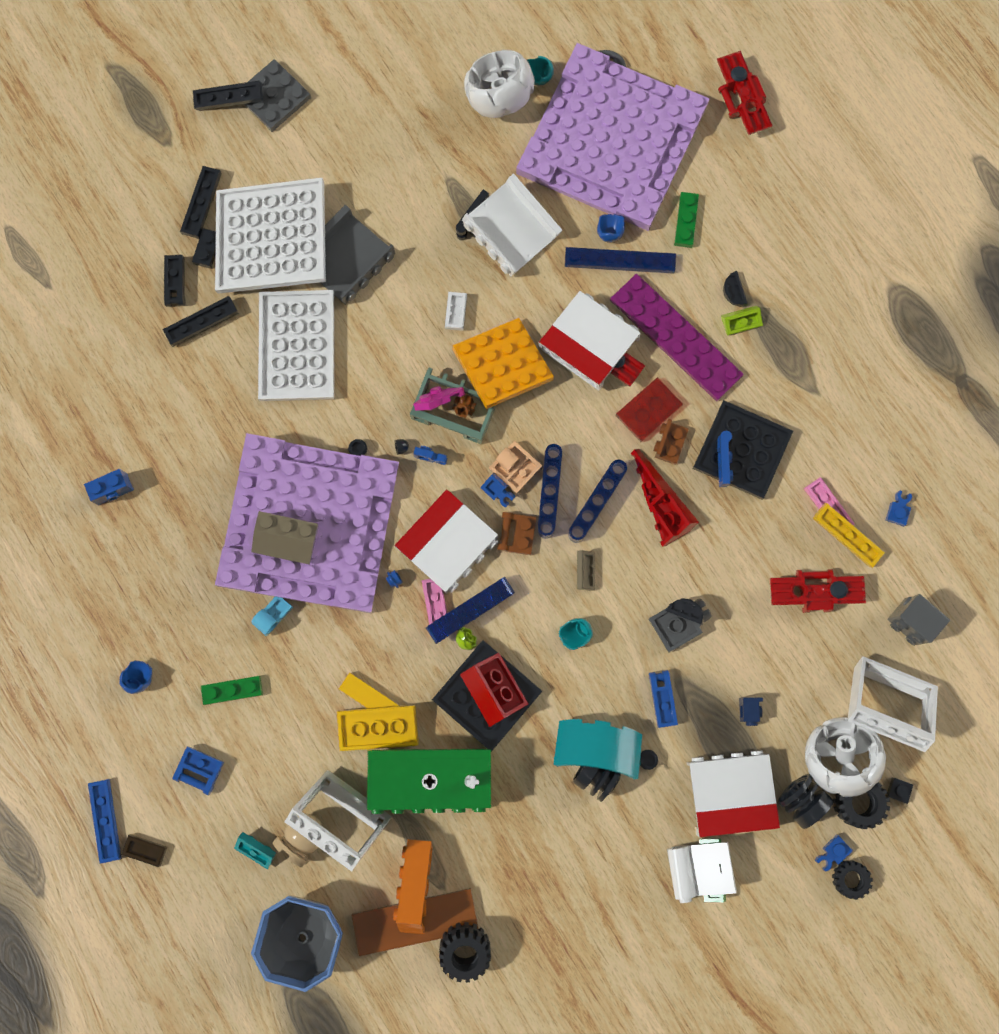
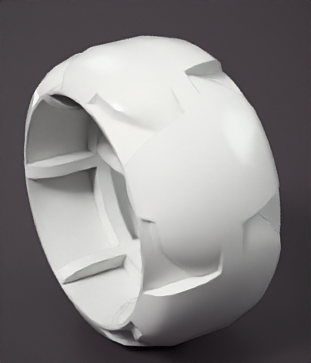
(510, 83)
(850, 741)

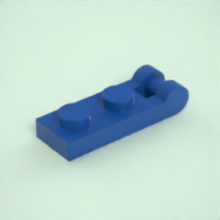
(724, 459)
(663, 699)

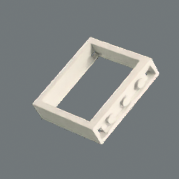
(884, 724)
(322, 838)

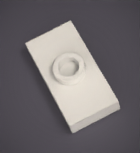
(455, 311)

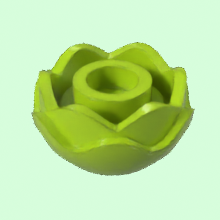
(465, 639)

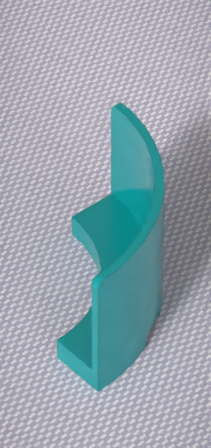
(598, 746)

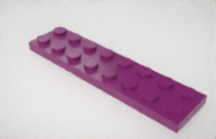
(676, 337)

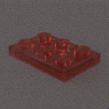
(649, 409)

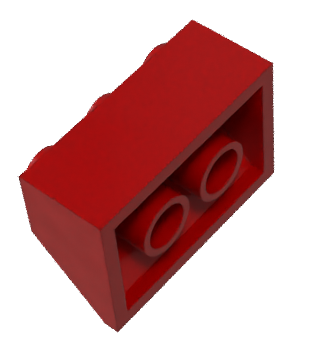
(494, 689)

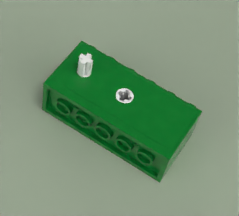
(458, 782)

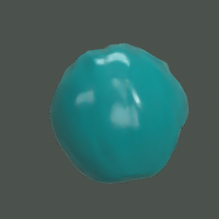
(542, 70)
(575, 633)

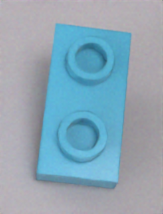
(272, 615)

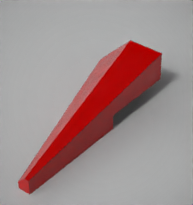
(670, 513)

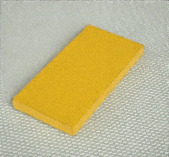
(377, 728)

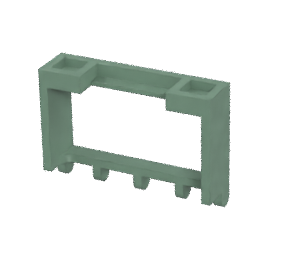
(427, 418)

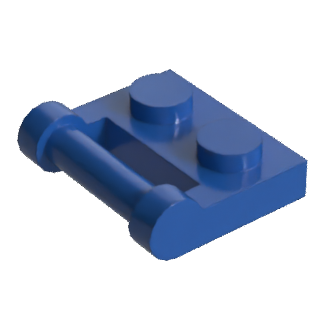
(201, 764)

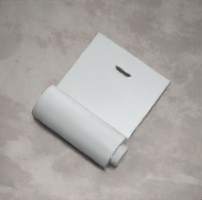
(698, 870)

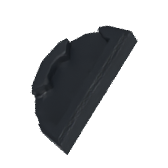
(734, 291)
(687, 609)

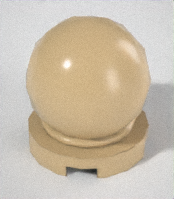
(296, 844)

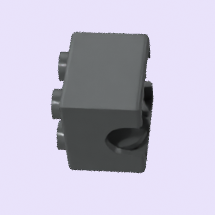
(918, 620)

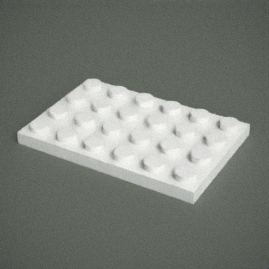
(296, 345)

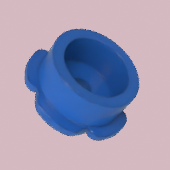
(394, 579)

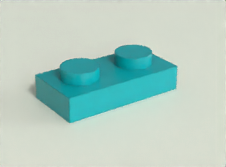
(255, 850)

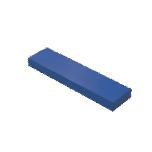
(104, 821)

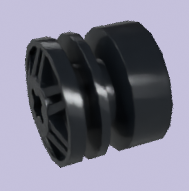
(600, 779)
(809, 805)

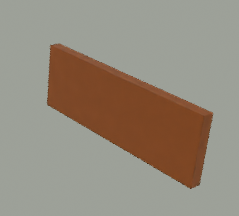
(379, 932)

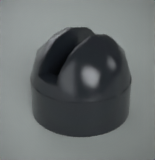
(401, 446)

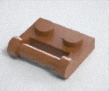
(523, 533)

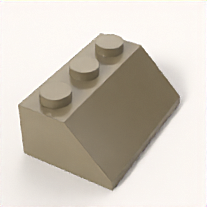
(284, 537)

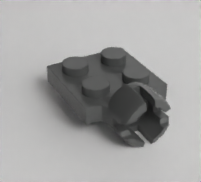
(677, 630)

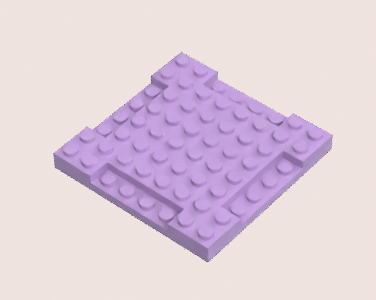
(612, 137)
(337, 491)

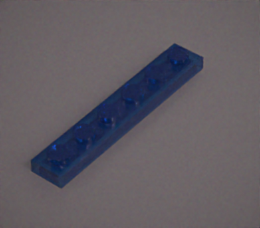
(620, 260)

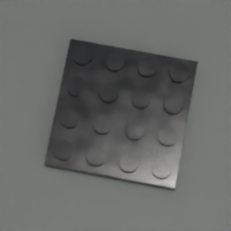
(755, 449)
(460, 705)

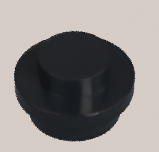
(357, 447)
(648, 759)

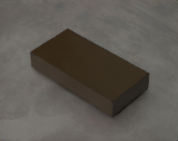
(144, 850)

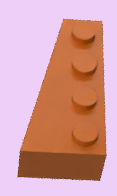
(413, 886)

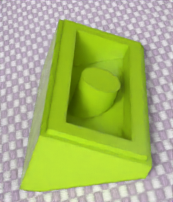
(742, 320)

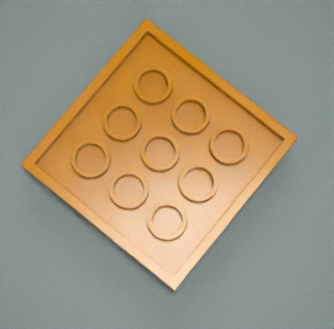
(502, 363)

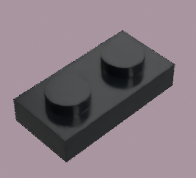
(205, 249)

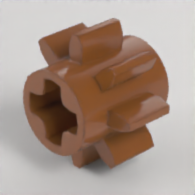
(464, 406)

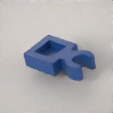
(425, 453)
(496, 488)
(898, 511)
(835, 850)

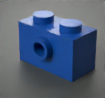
(108, 487)

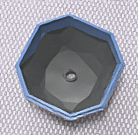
(281, 952)

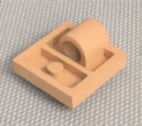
(515, 467)

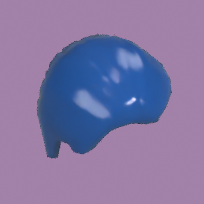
(610, 227)
(136, 677)

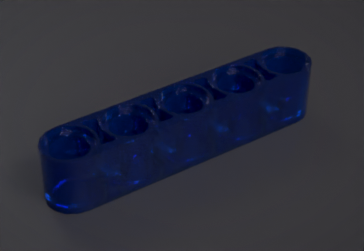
(553, 482)
(601, 492)
(470, 610)

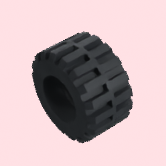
(872, 816)
(465, 967)

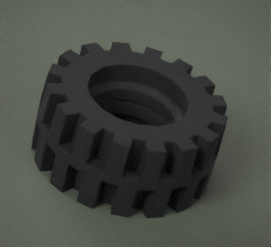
(863, 886)

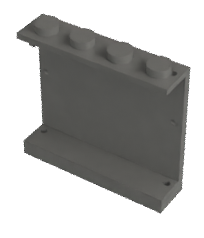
(352, 255)

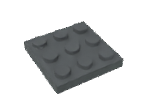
(280, 96)

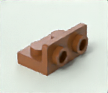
(671, 442)

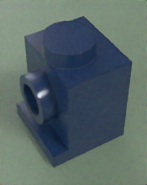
(750, 710)

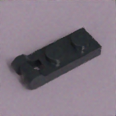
(461, 231)
(174, 280)

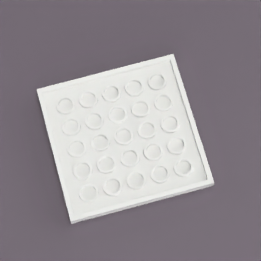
(270, 236)

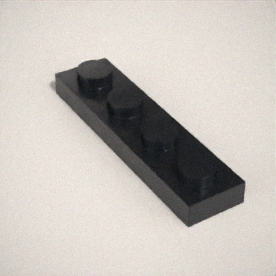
(228, 95)
(200, 202)
(200, 321)

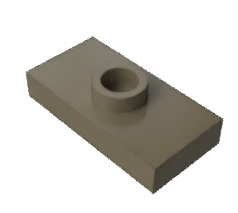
(586, 570)

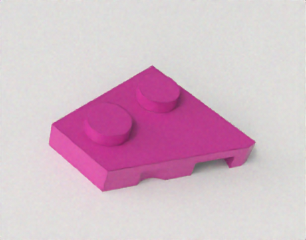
(437, 397)

